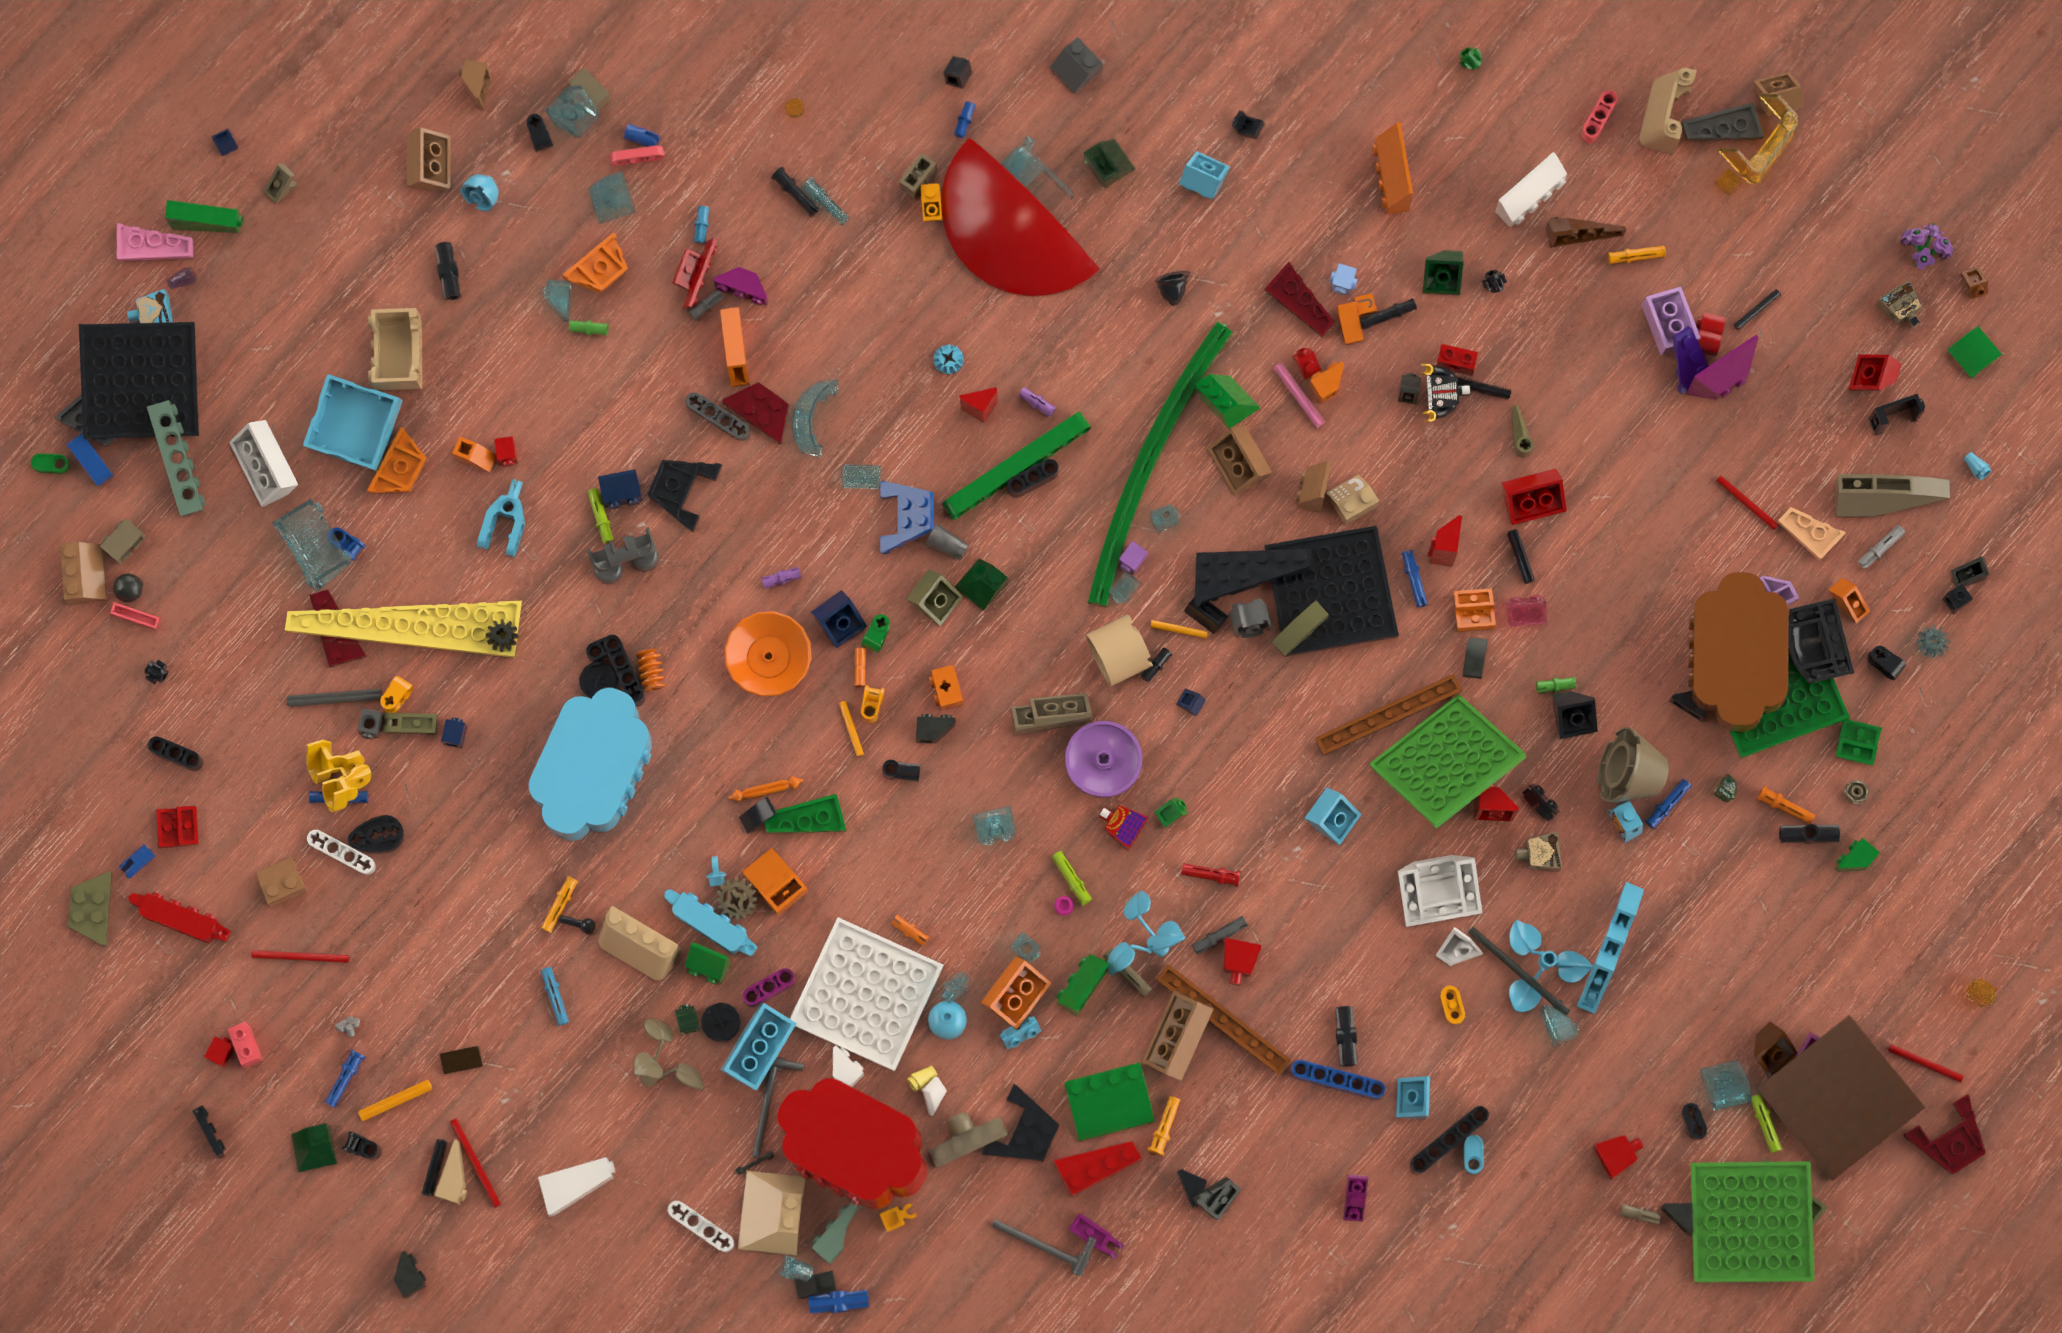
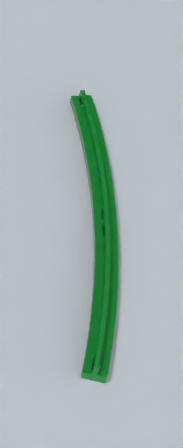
(1138, 479)

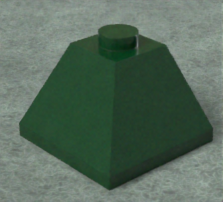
(1443, 273)
(982, 583)
(314, 1147)

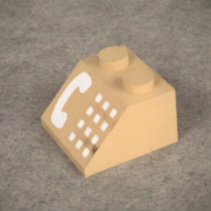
(1353, 499)

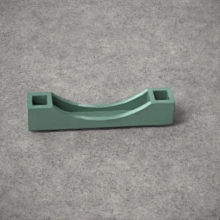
(832, 1241)

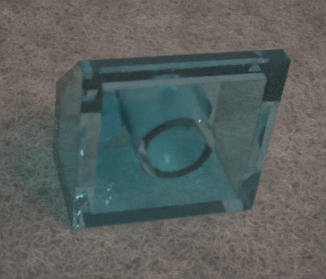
(573, 111)
(611, 197)
(994, 826)
(1726, 1085)

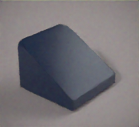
(225, 142)
(1191, 701)

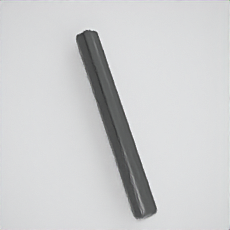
(334, 697)

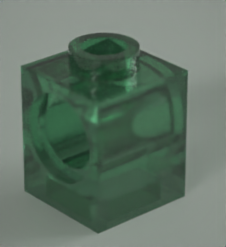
(687, 1019)

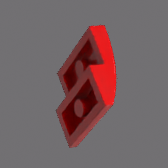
(177, 827)

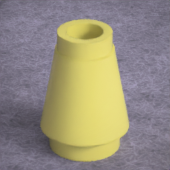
(921, 1078)

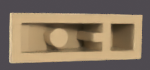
(452, 1182)

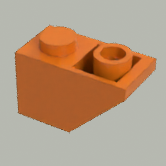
(1326, 384)
(473, 454)

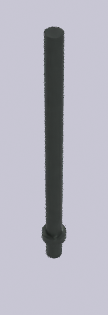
(1557, 1004)

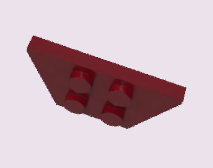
(761, 409)

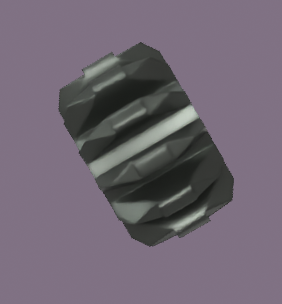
(509, 633)

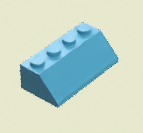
(758, 1046)

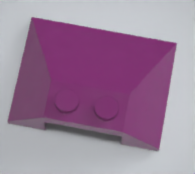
(1725, 373)

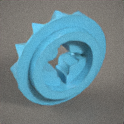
(950, 367)

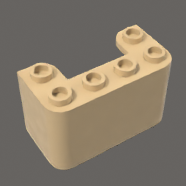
(396, 349)

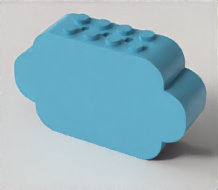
(591, 764)

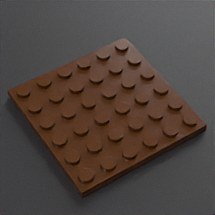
(1840, 1097)

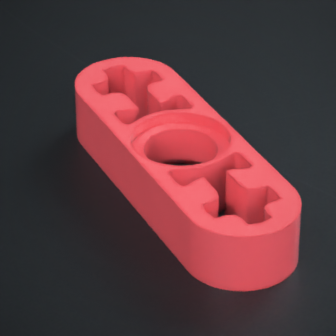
(636, 155)

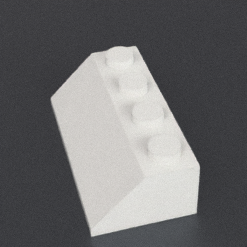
(1531, 191)
(263, 462)

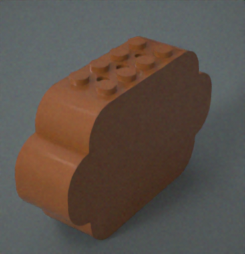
(1739, 651)

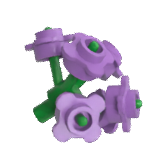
(1918, 237)

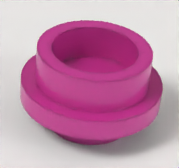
(1063, 906)

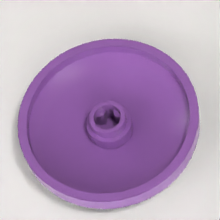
(1103, 759)

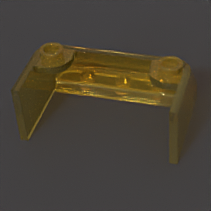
(1760, 164)

